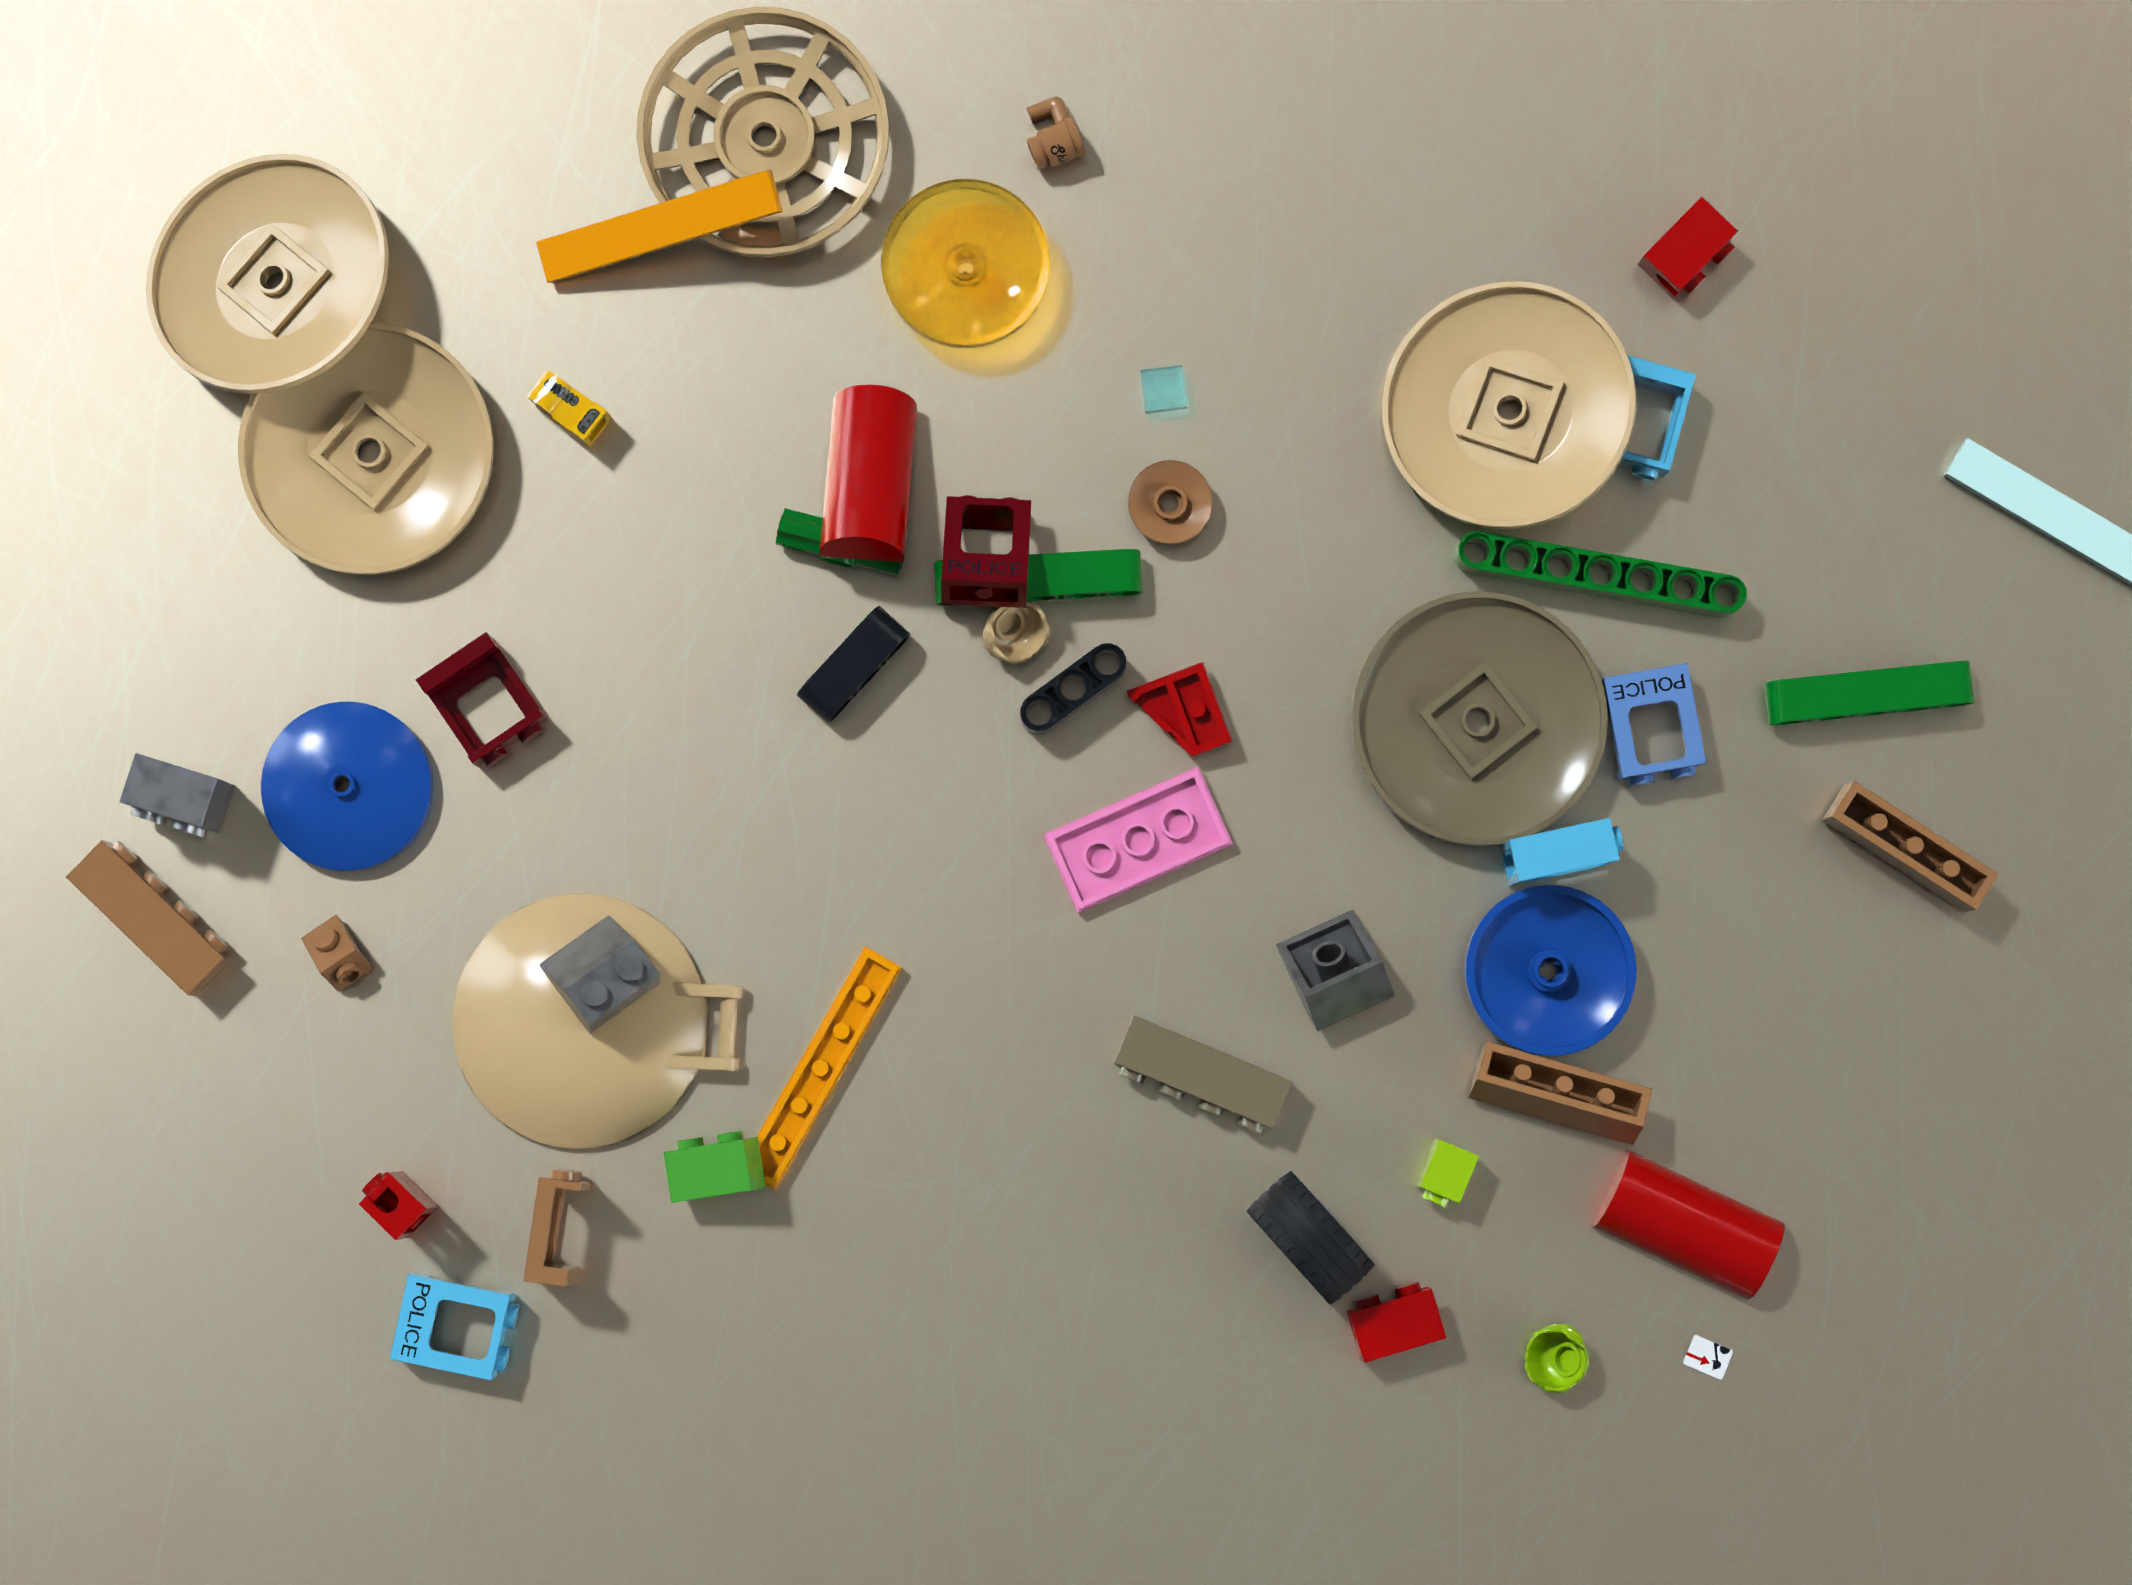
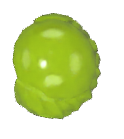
(1556, 1358)

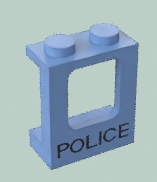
(1649, 688)

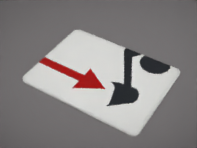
(1708, 1357)

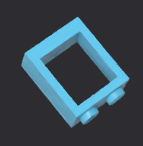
(1673, 382)
(1561, 851)

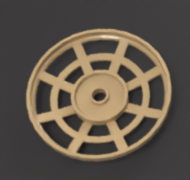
(770, 107)

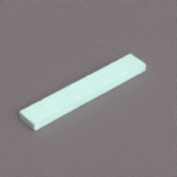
(2043, 508)

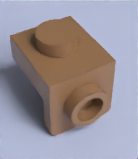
(336, 954)

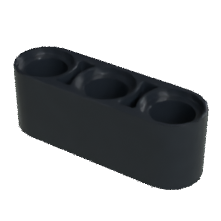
(853, 664)
(1082, 670)

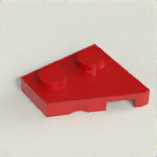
(1185, 708)

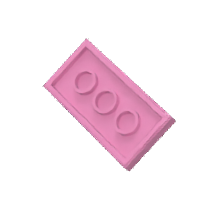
(1137, 839)

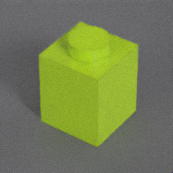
(1446, 1173)

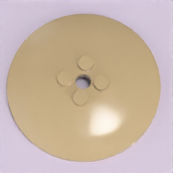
(225, 244)
(1496, 348)
(384, 514)

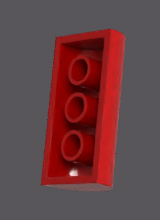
(869, 474)
(1690, 1225)

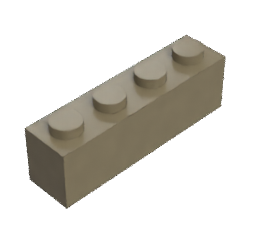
(1203, 1073)

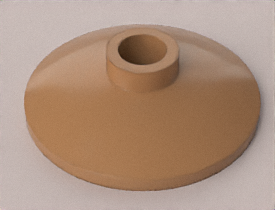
(1176, 481)

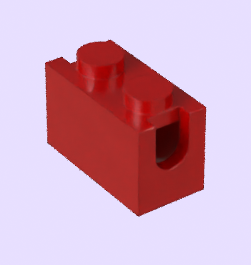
(1688, 247)
(397, 1203)
(1395, 1322)

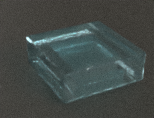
(1163, 389)

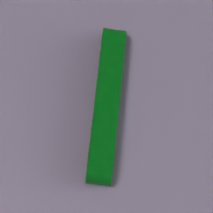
(1619, 567)

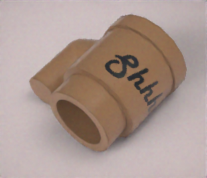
(1058, 141)

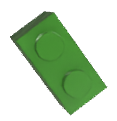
(714, 1169)

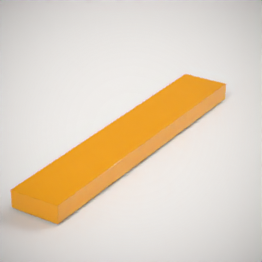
(659, 226)
(824, 1062)

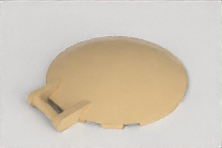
(540, 1064)

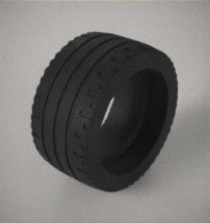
(1310, 1237)

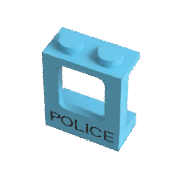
(418, 1316)

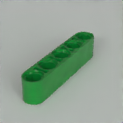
(1076, 575)
(1869, 693)

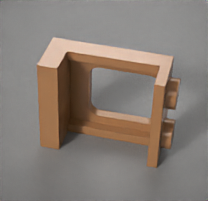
(545, 1227)

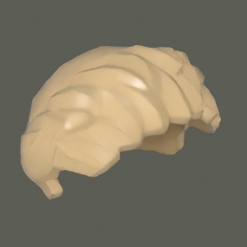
(1016, 633)

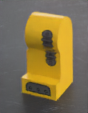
(569, 408)

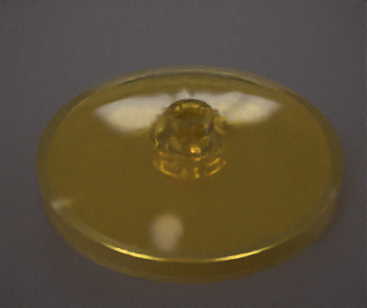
(959, 225)

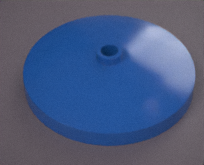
(385, 796)
(1590, 964)

